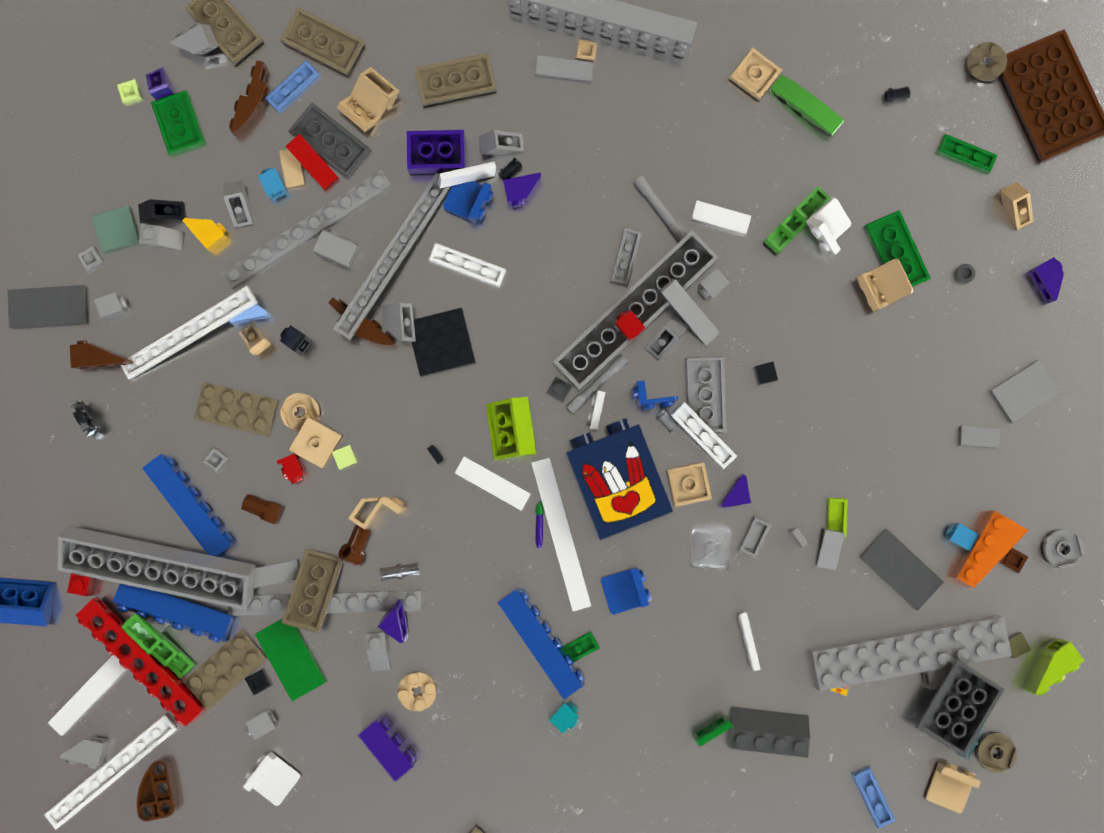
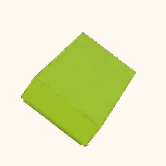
(837, 514)

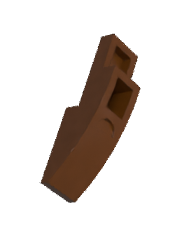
(249, 106)
(368, 329)

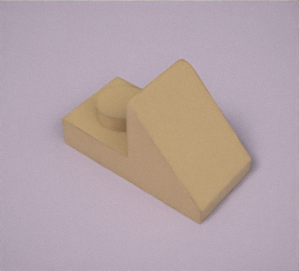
(254, 339)

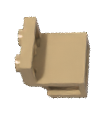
(368, 99)
(393, 503)

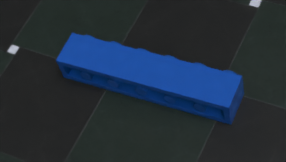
(188, 506)
(174, 611)
(541, 643)

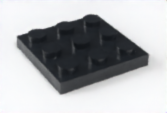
(442, 342)

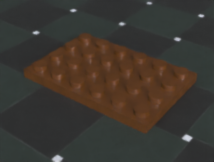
(1053, 95)

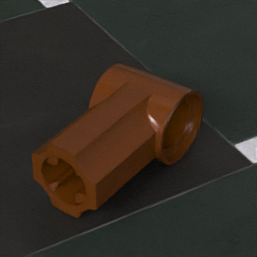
(265, 510)
(353, 550)

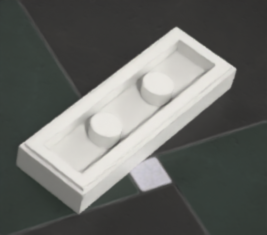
(467, 174)
(721, 217)
(748, 641)

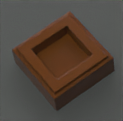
(1014, 560)

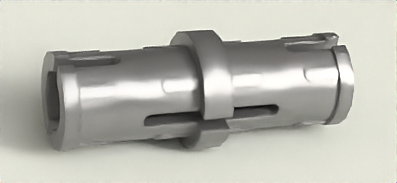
(399, 571)

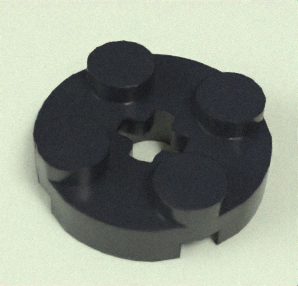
(85, 423)

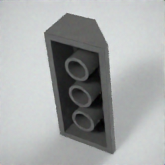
(769, 732)

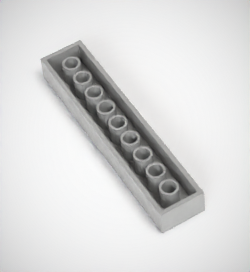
(617, 20)
(604, 340)
(156, 567)
(909, 652)

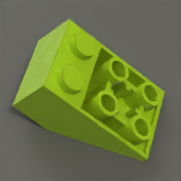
(1052, 666)

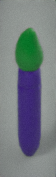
(539, 524)

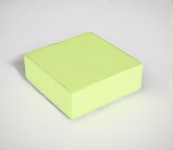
(129, 91)
(344, 457)

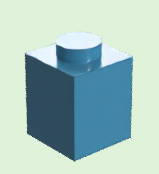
(272, 183)
(961, 536)

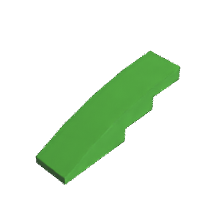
(807, 104)
(796, 220)
(158, 645)

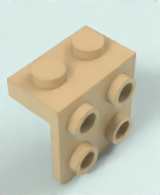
(885, 284)
(951, 787)

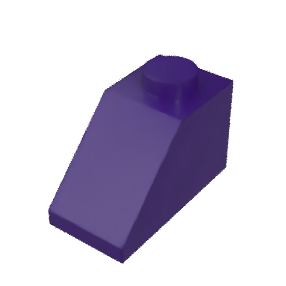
(520, 189)
(1048, 278)

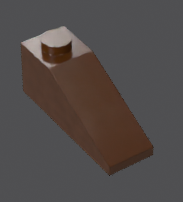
(93, 356)

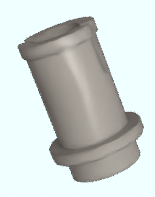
(667, 420)

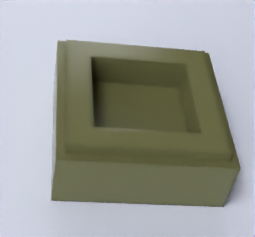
(1018, 645)

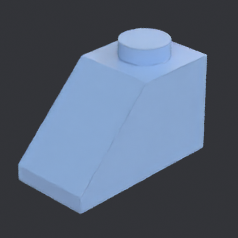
(252, 314)

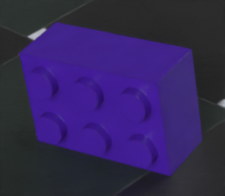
(435, 151)
(388, 747)

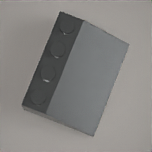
(960, 707)

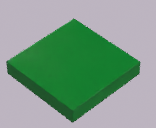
(712, 731)

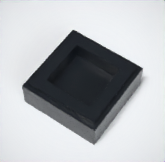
(766, 373)
(435, 454)
(258, 682)

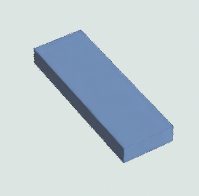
(292, 86)
(873, 797)

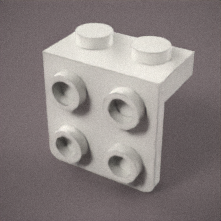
(829, 224)
(272, 778)

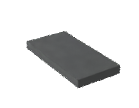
(330, 140)
(47, 306)
(902, 569)

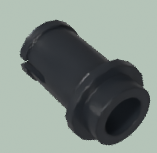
(897, 94)
(510, 169)

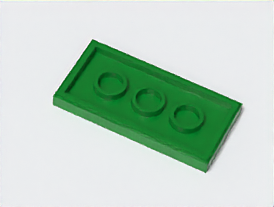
(892, 241)
(290, 659)

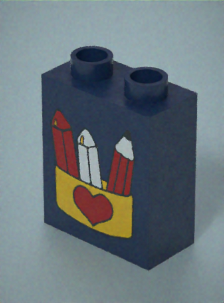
(618, 479)

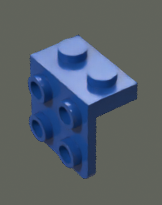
(468, 200)
(639, 393)
(625, 590)

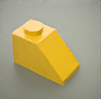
(207, 232)

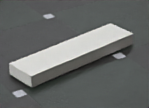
(467, 265)
(703, 435)
(492, 483)

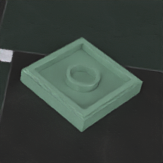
(115, 229)

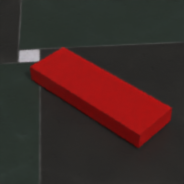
(311, 161)

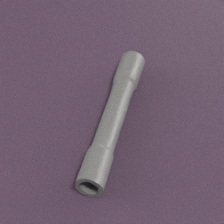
(647, 191)
(581, 398)

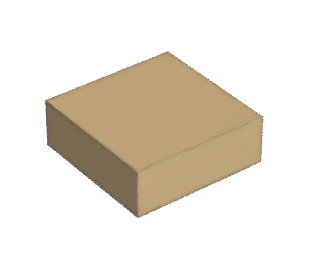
(586, 50)

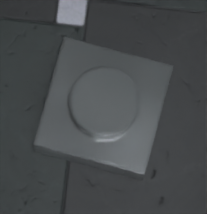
(559, 389)

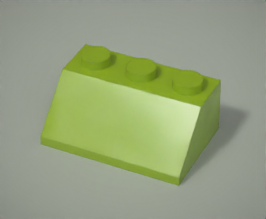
(510, 428)

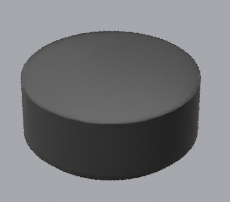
(964, 273)

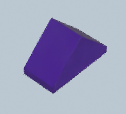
(159, 84)
(738, 493)
(395, 622)

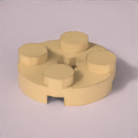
(290, 408)
(418, 702)

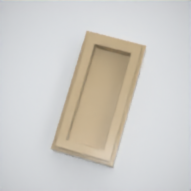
(291, 170)

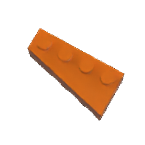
(995, 540)

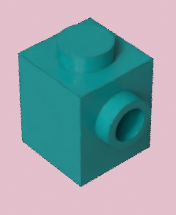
(565, 717)

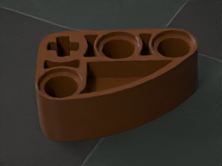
(153, 796)

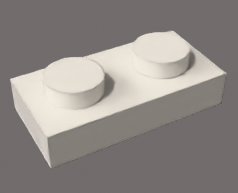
(597, 402)

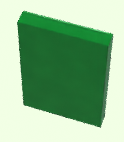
(178, 122)

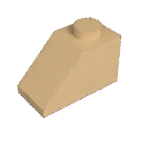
(1018, 205)

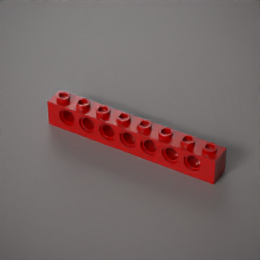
(166, 677)

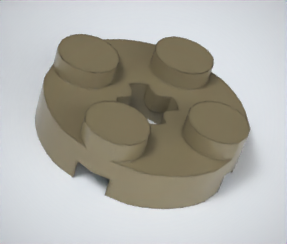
(995, 68)
(1006, 747)

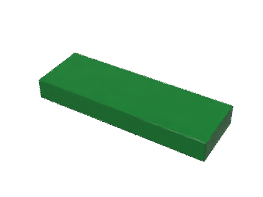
(967, 153)
(581, 646)

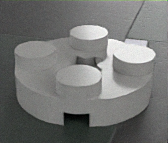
(1067, 538)

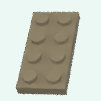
(230, 29)
(322, 41)
(455, 79)
(236, 409)
(312, 591)
(225, 669)

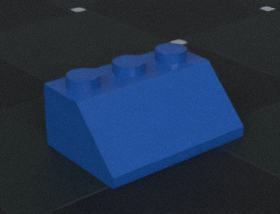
(26, 601)

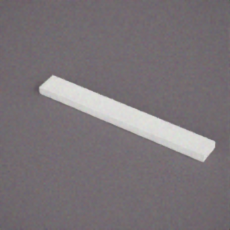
(190, 332)
(561, 534)
(92, 690)
(111, 771)

